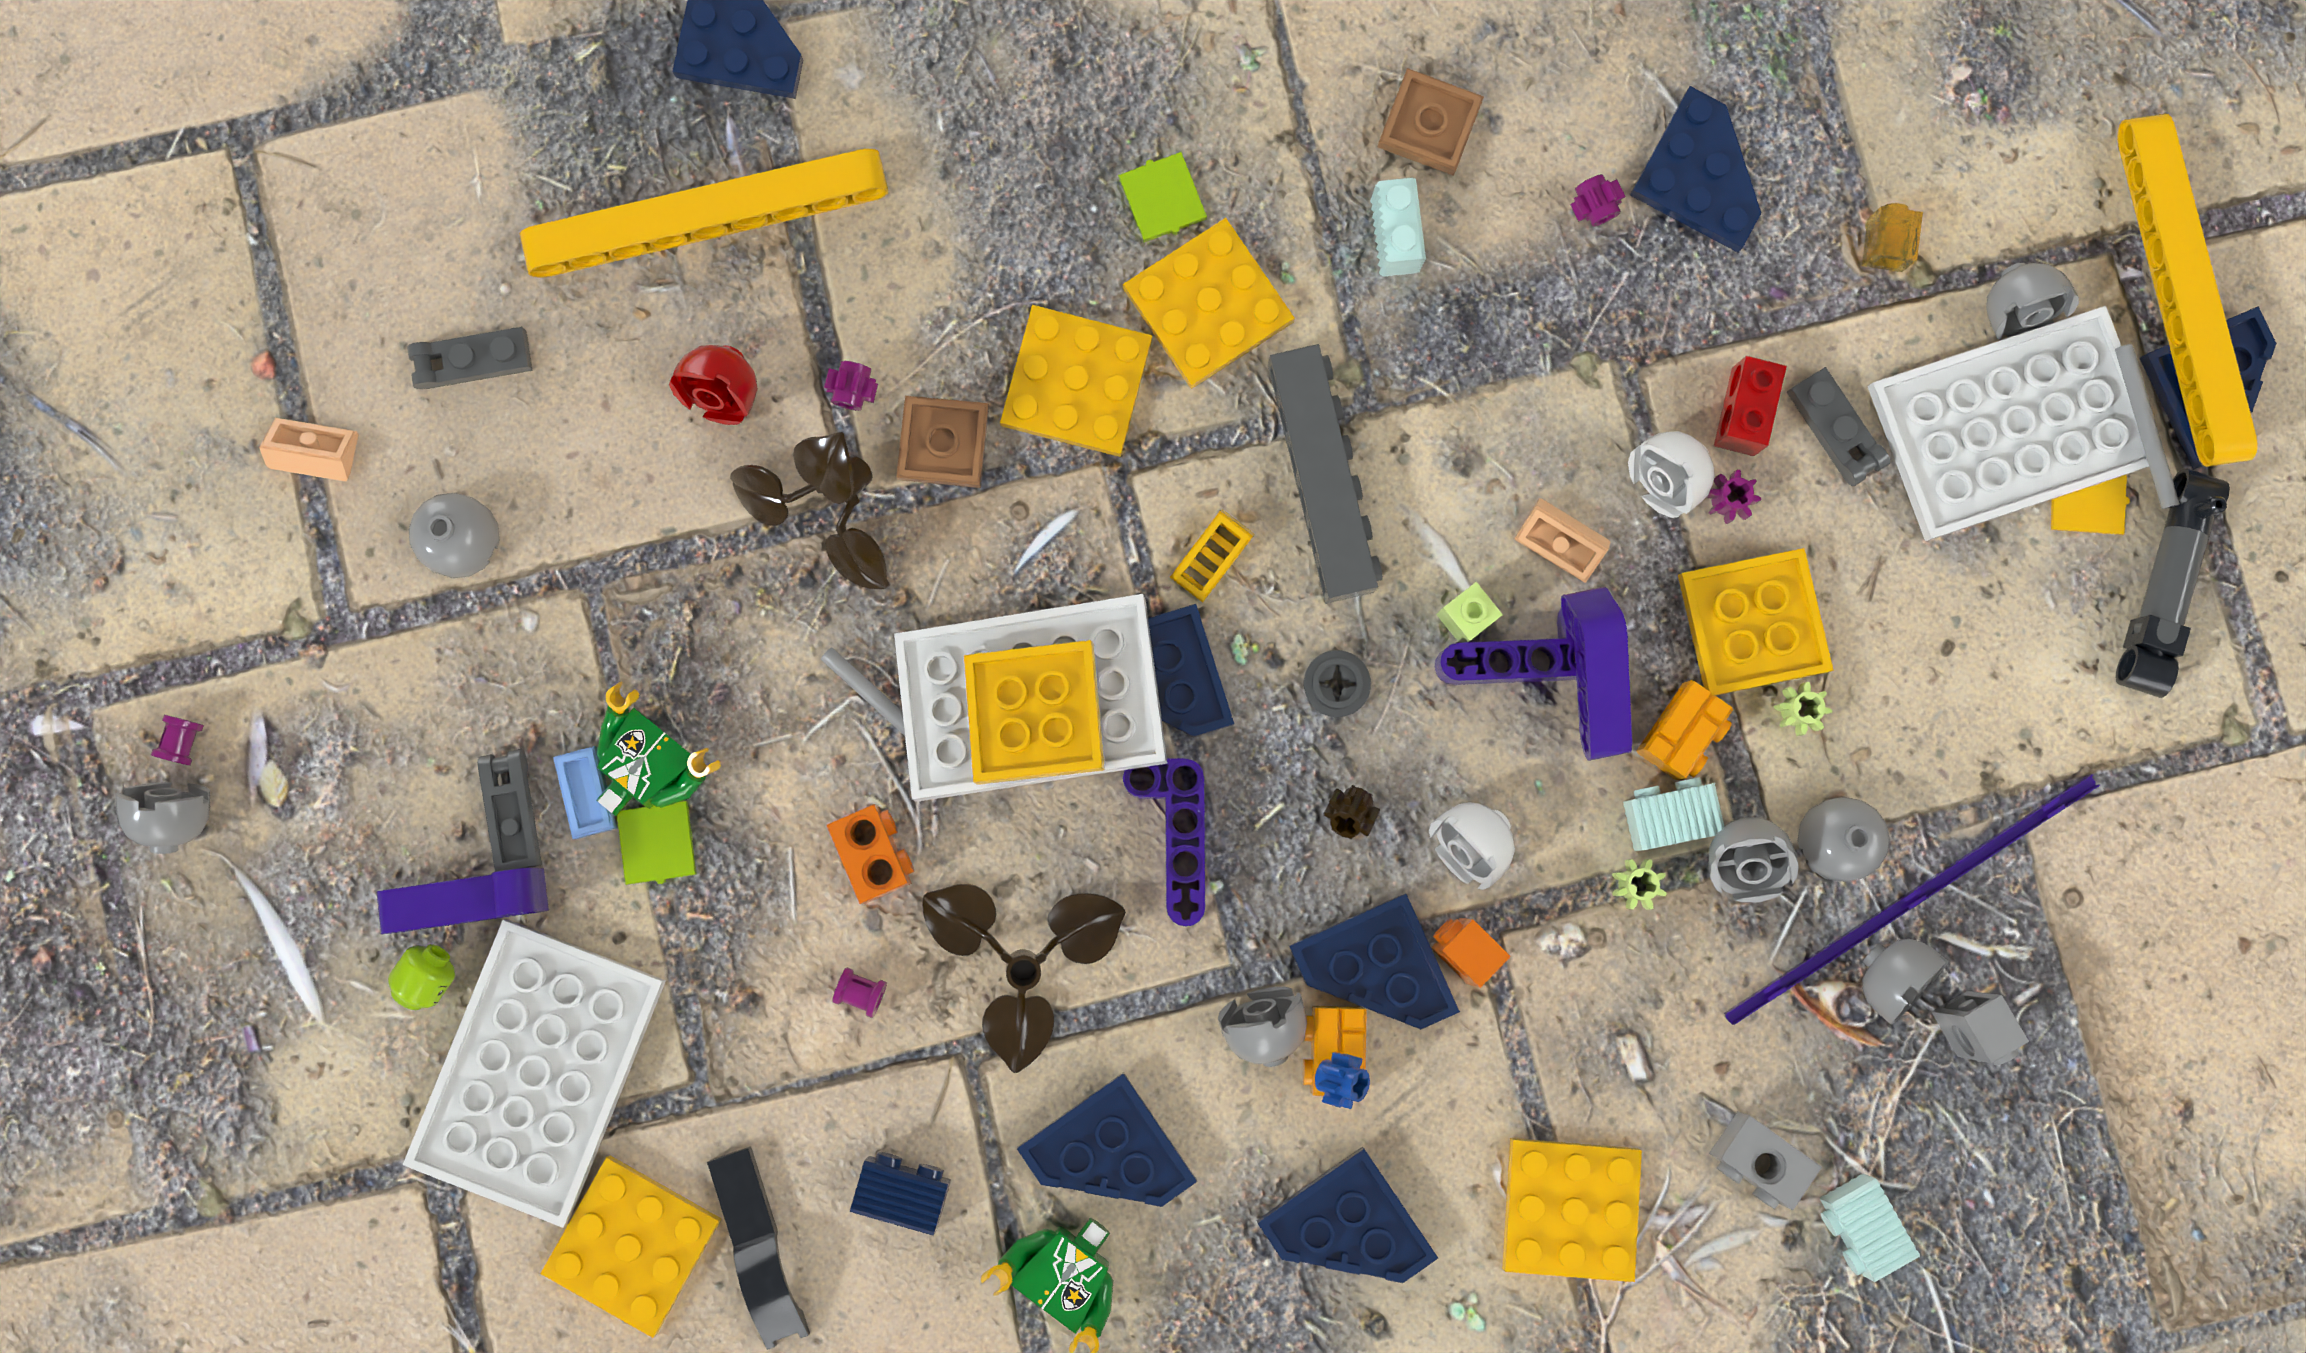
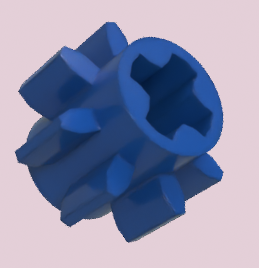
(1342, 1080)

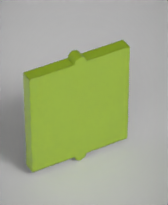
(1162, 197)
(656, 843)

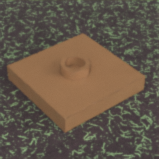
(1430, 121)
(942, 441)

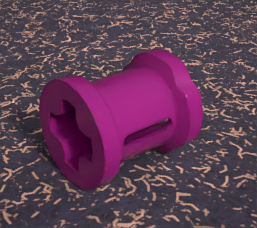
(177, 740)
(859, 992)

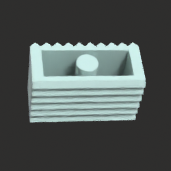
(1398, 227)
(1673, 816)
(1868, 1227)

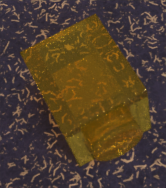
(1892, 238)

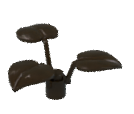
(840, 477)
(1020, 1025)

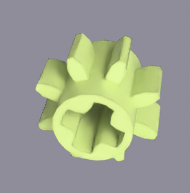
(1813, 713)
(1648, 877)

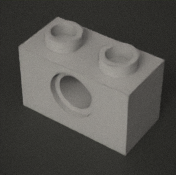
(1981, 1027)
(1789, 1168)

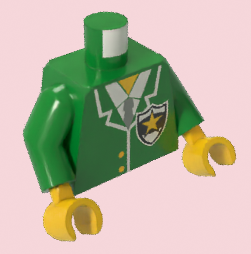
(644, 759)
(1062, 1278)

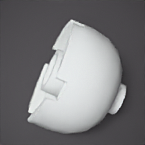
(1673, 471)
(1474, 843)

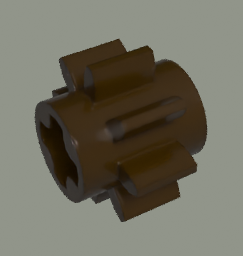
(1351, 812)

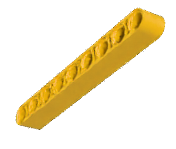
(703, 213)
(2186, 291)

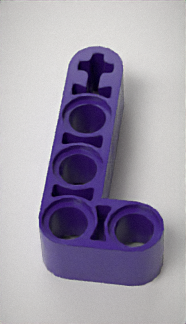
(1518, 656)
(1601, 671)
(1175, 841)
(463, 900)

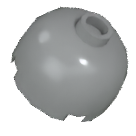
(2029, 298)
(453, 535)
(162, 815)
(1843, 839)
(1752, 860)
(1899, 976)
(1265, 1028)

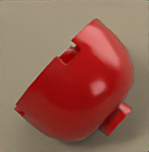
(716, 381)

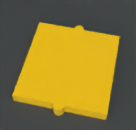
(2092, 509)

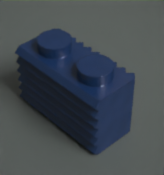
(901, 1193)

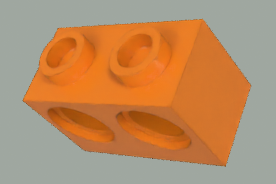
(860, 858)
(1469, 951)

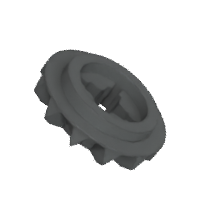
(1350, 670)

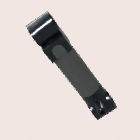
(2159, 630)

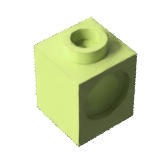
(1469, 613)

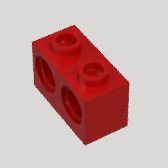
(1750, 406)

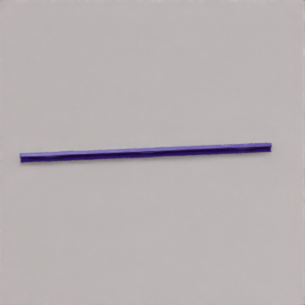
(1910, 900)

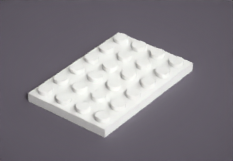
(2011, 423)
(936, 694)
(534, 1073)

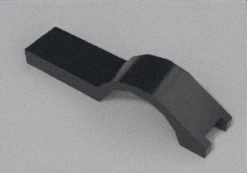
(756, 1247)

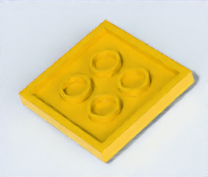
(1208, 303)
(1076, 380)
(1755, 622)
(1033, 712)
(1572, 1210)
(631, 1246)

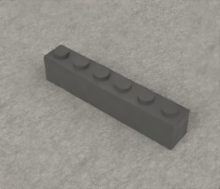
(1323, 473)

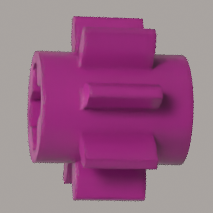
(1597, 200)
(851, 385)
(1740, 506)

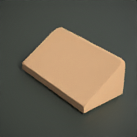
(309, 449)
(1563, 540)

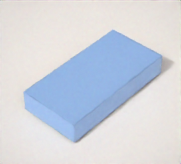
(580, 788)

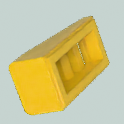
(1232, 525)

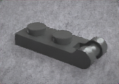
(470, 358)
(1837, 426)
(509, 811)

